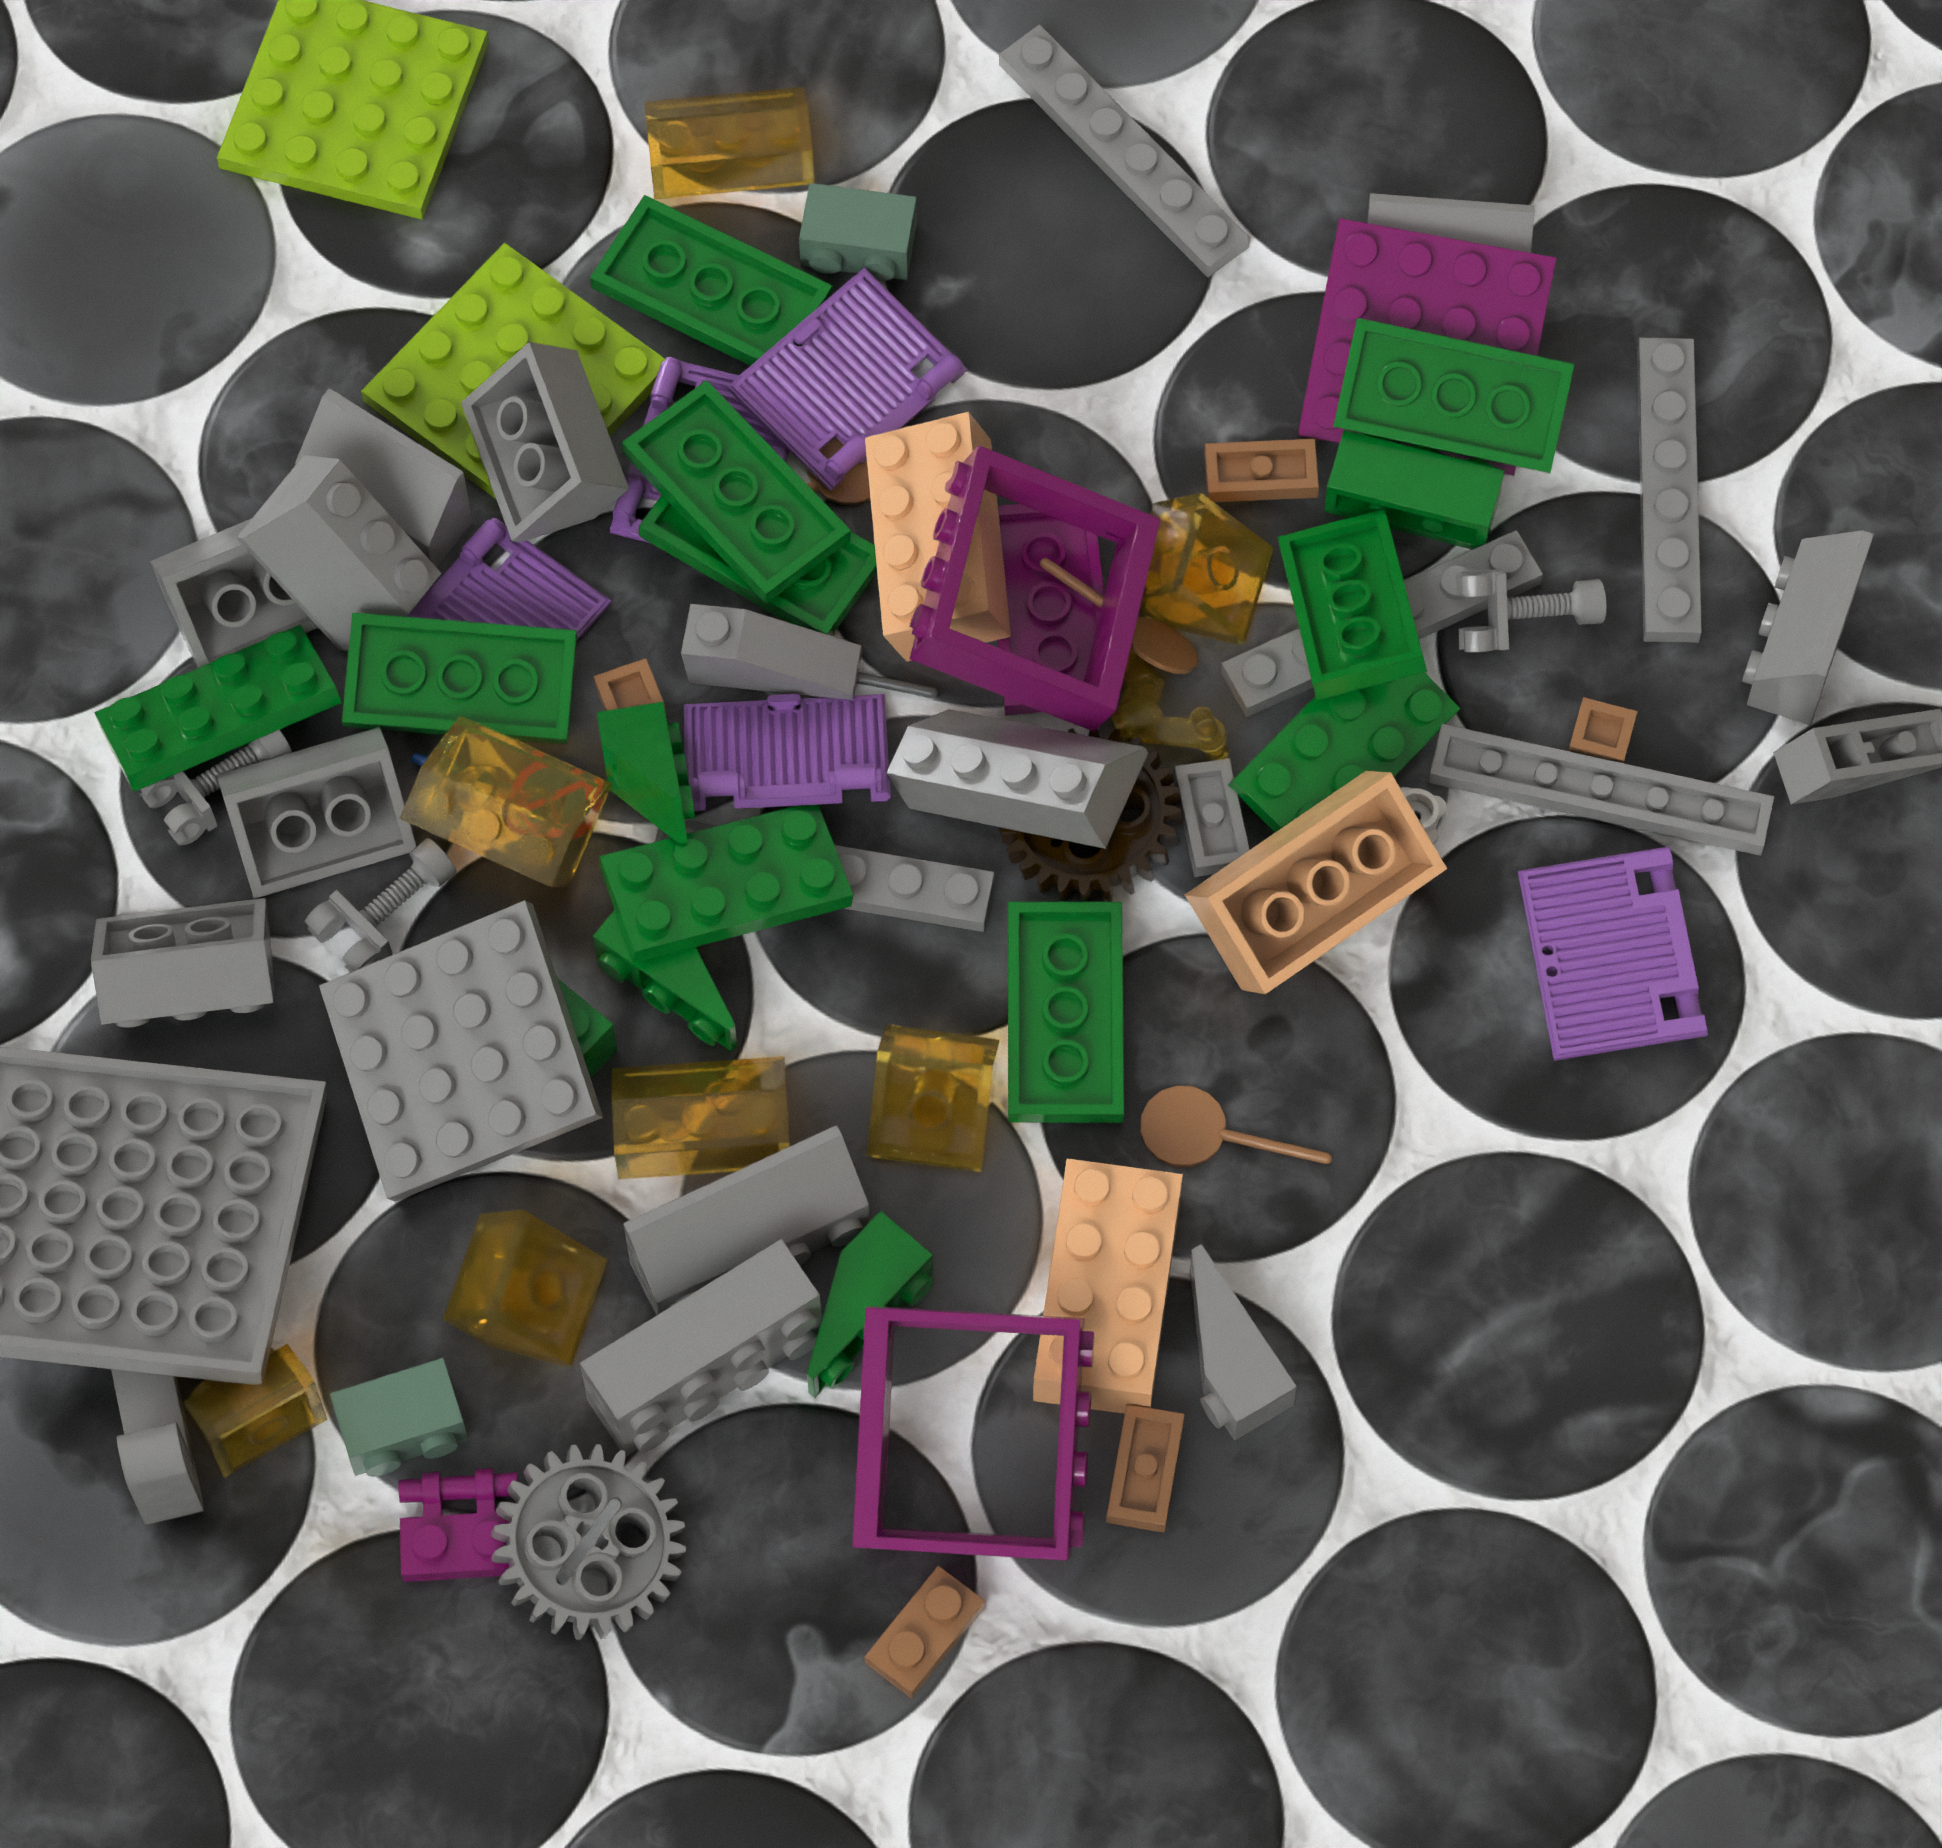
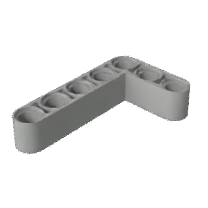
(156, 1446)

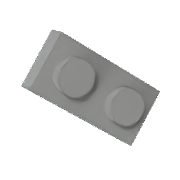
(1210, 815)

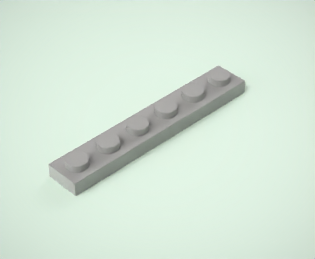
(1124, 151)
(1669, 490)
(1281, 668)
(1601, 789)
(909, 886)

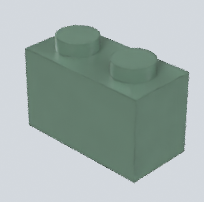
(857, 230)
(399, 1418)

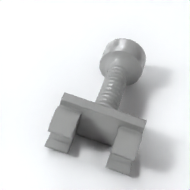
(1585, 602)
(191, 819)
(327, 918)

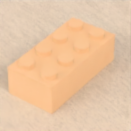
(906, 498)
(1316, 881)
(1115, 1273)

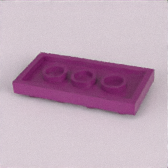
(1045, 615)

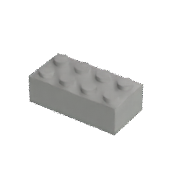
(703, 1349)

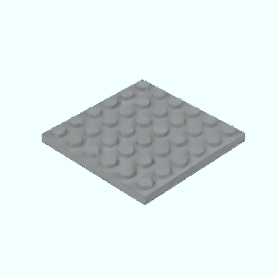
(148, 1211)

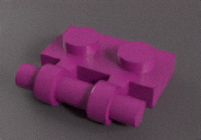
(452, 1544)

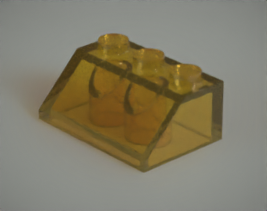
(729, 142)
(507, 802)
(698, 1116)

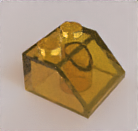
(1204, 570)
(932, 1097)
(525, 1287)
(251, 1420)

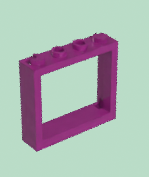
(994, 669)
(875, 1423)

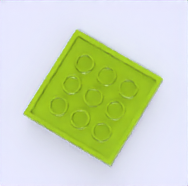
(354, 102)
(479, 331)

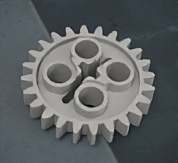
(545, 1511)

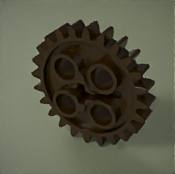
(1128, 850)

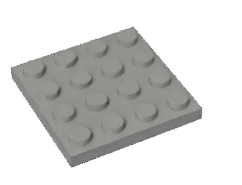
(460, 1051)

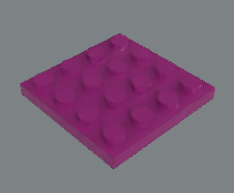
(1424, 286)

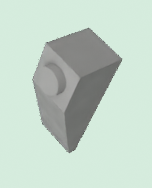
(766, 654)
(1860, 755)
(1238, 1368)

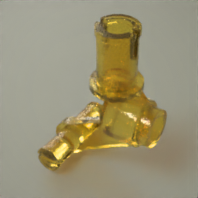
(1143, 717)

